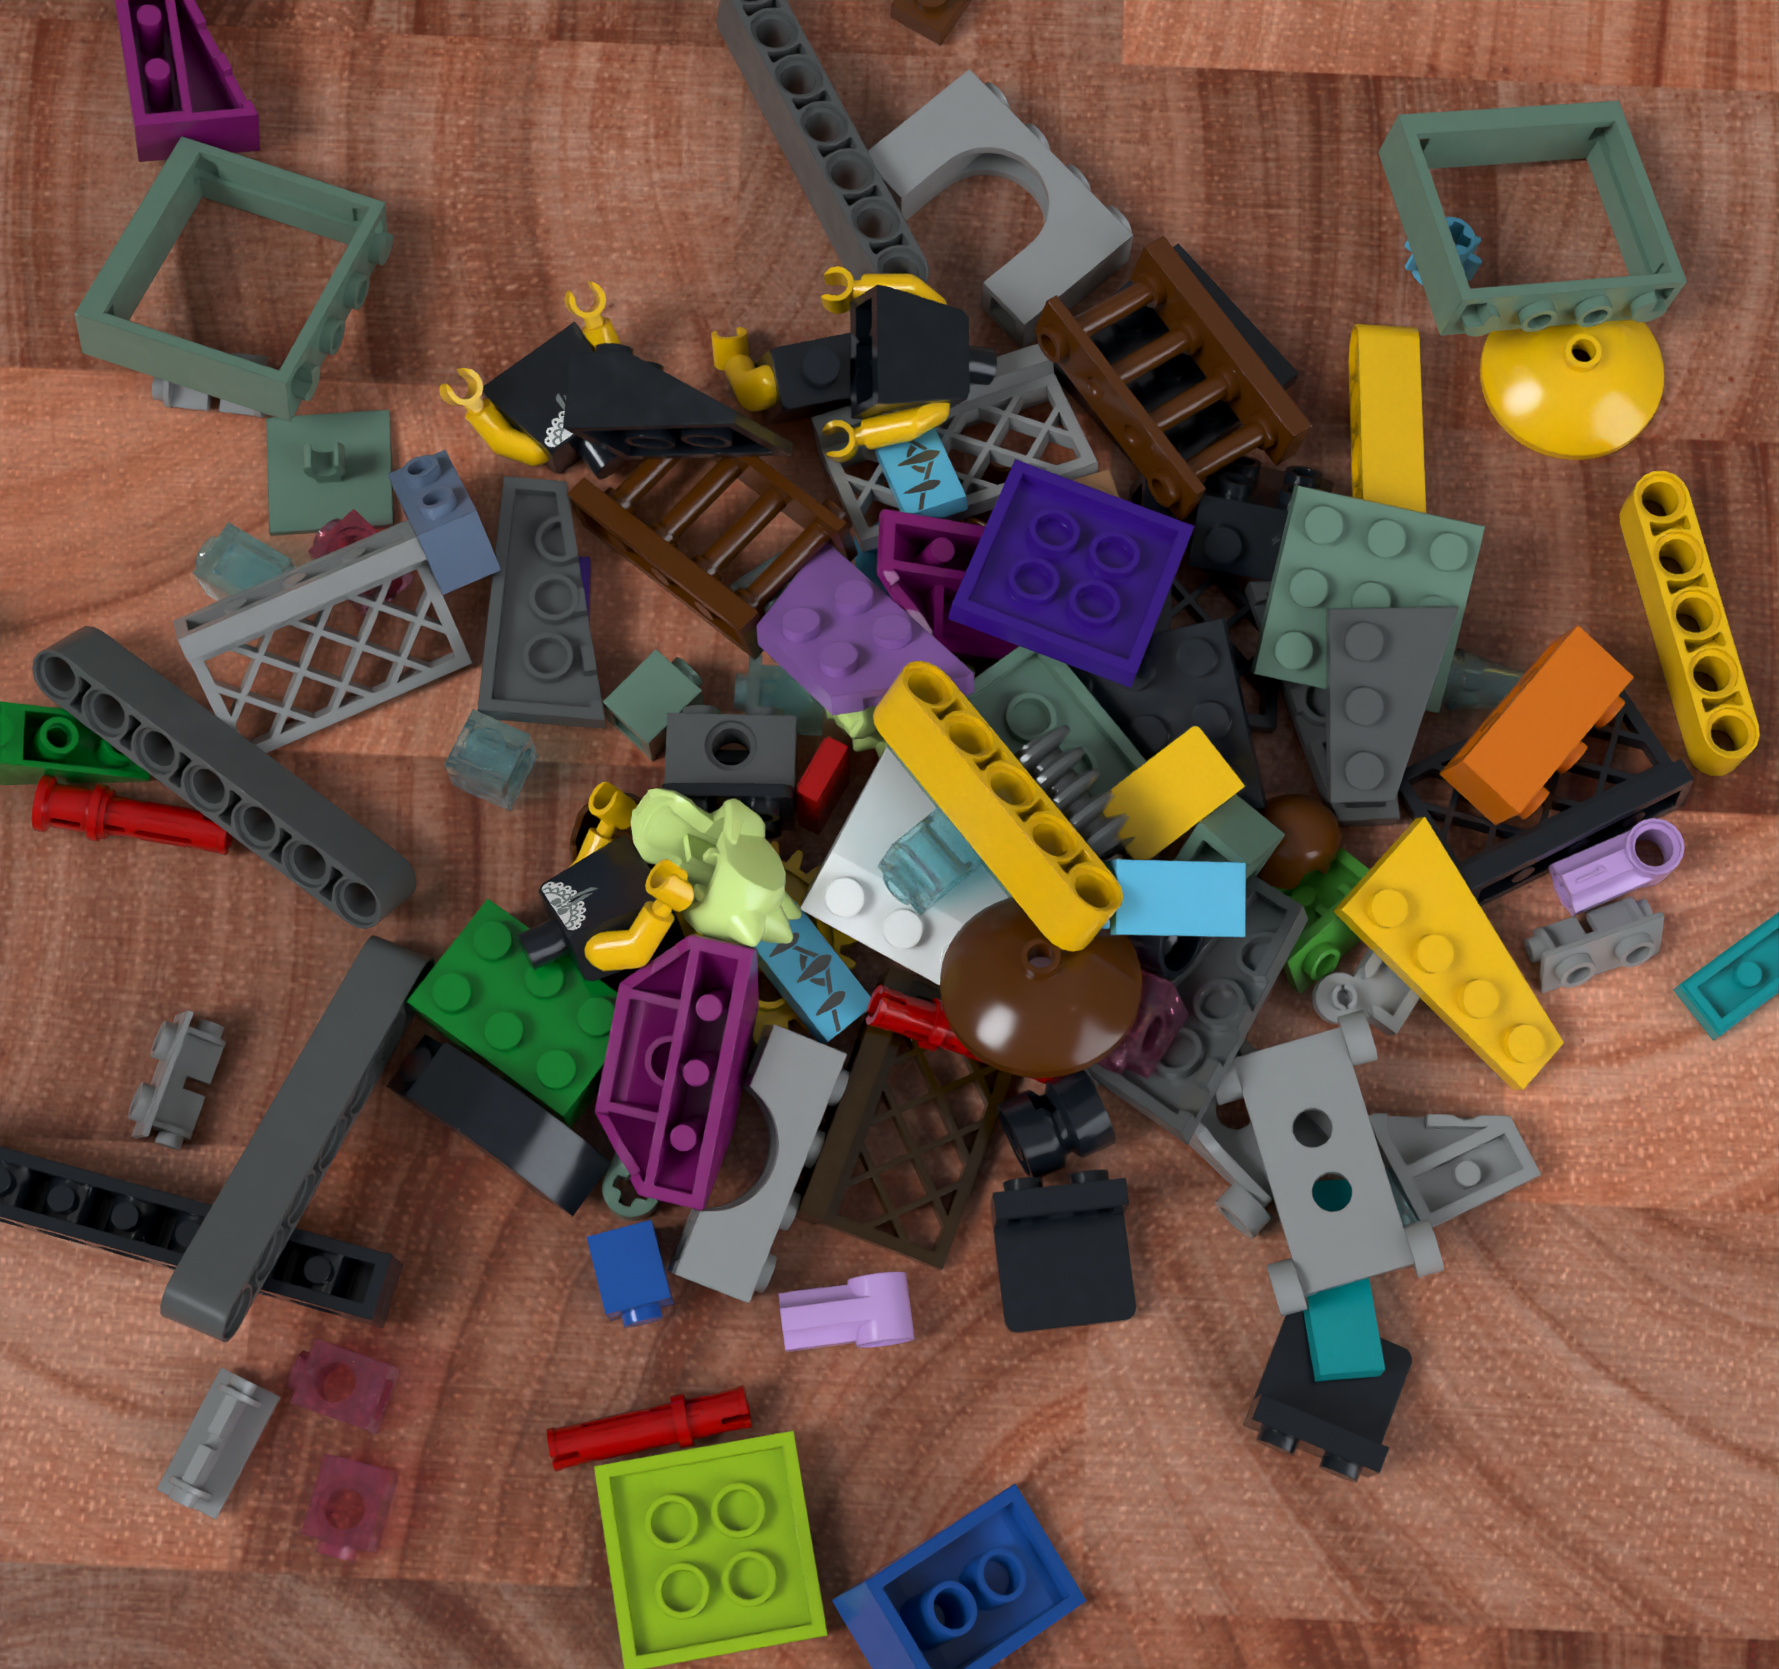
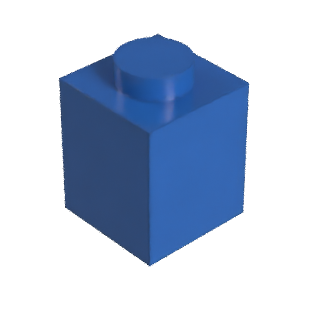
(631, 1274)

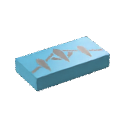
(922, 477)
(813, 980)

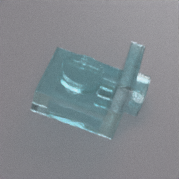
(776, 688)

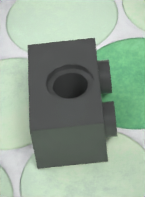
(702, 730)

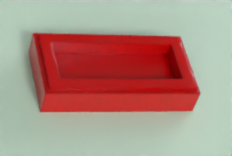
(822, 784)

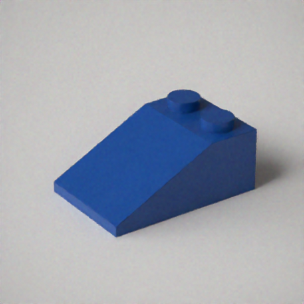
(963, 1592)

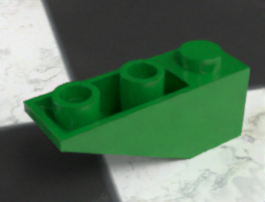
(57, 744)

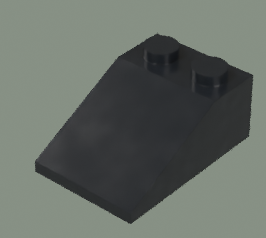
(648, 414)

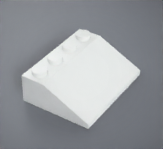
(852, 891)

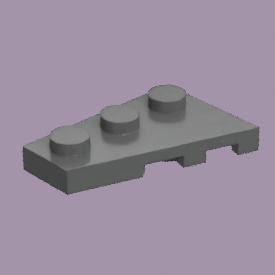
(1377, 693)

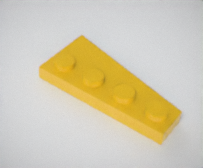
(1442, 945)

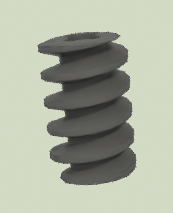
(1069, 791)

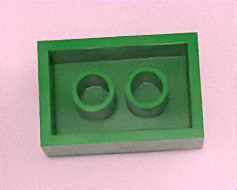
(528, 1026)

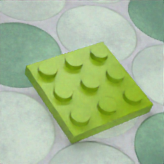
(710, 1551)

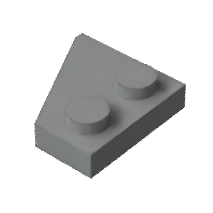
(1452, 1162)

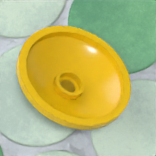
(1568, 404)

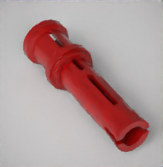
(104, 813)

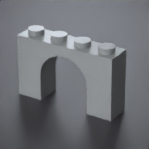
(975, 133)

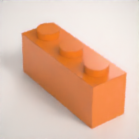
(1538, 727)

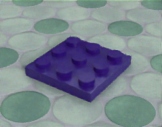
(1071, 573)

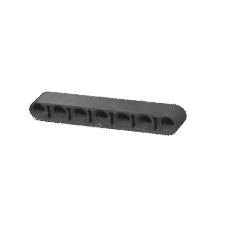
(819, 139)
(225, 776)
(295, 1142)

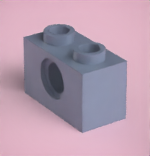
(444, 521)

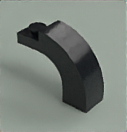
(500, 1123)

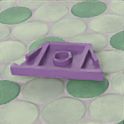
(848, 636)

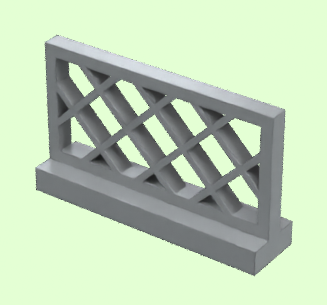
(1020, 382)
(311, 590)

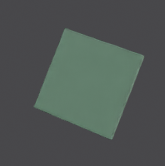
(328, 468)

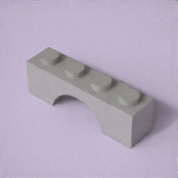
(731, 1242)

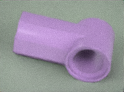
(1614, 868)
(866, 1312)

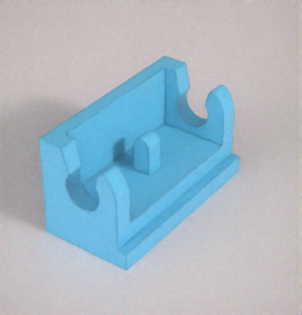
(1179, 898)

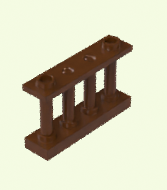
(1216, 346)
(697, 579)

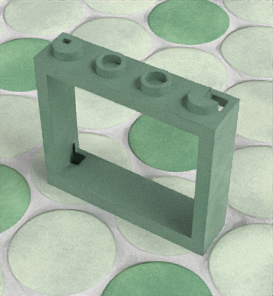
(1520, 136)
(262, 189)

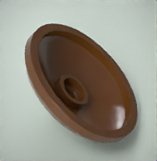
(1031, 1016)

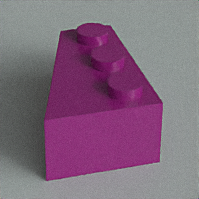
(180, 81)

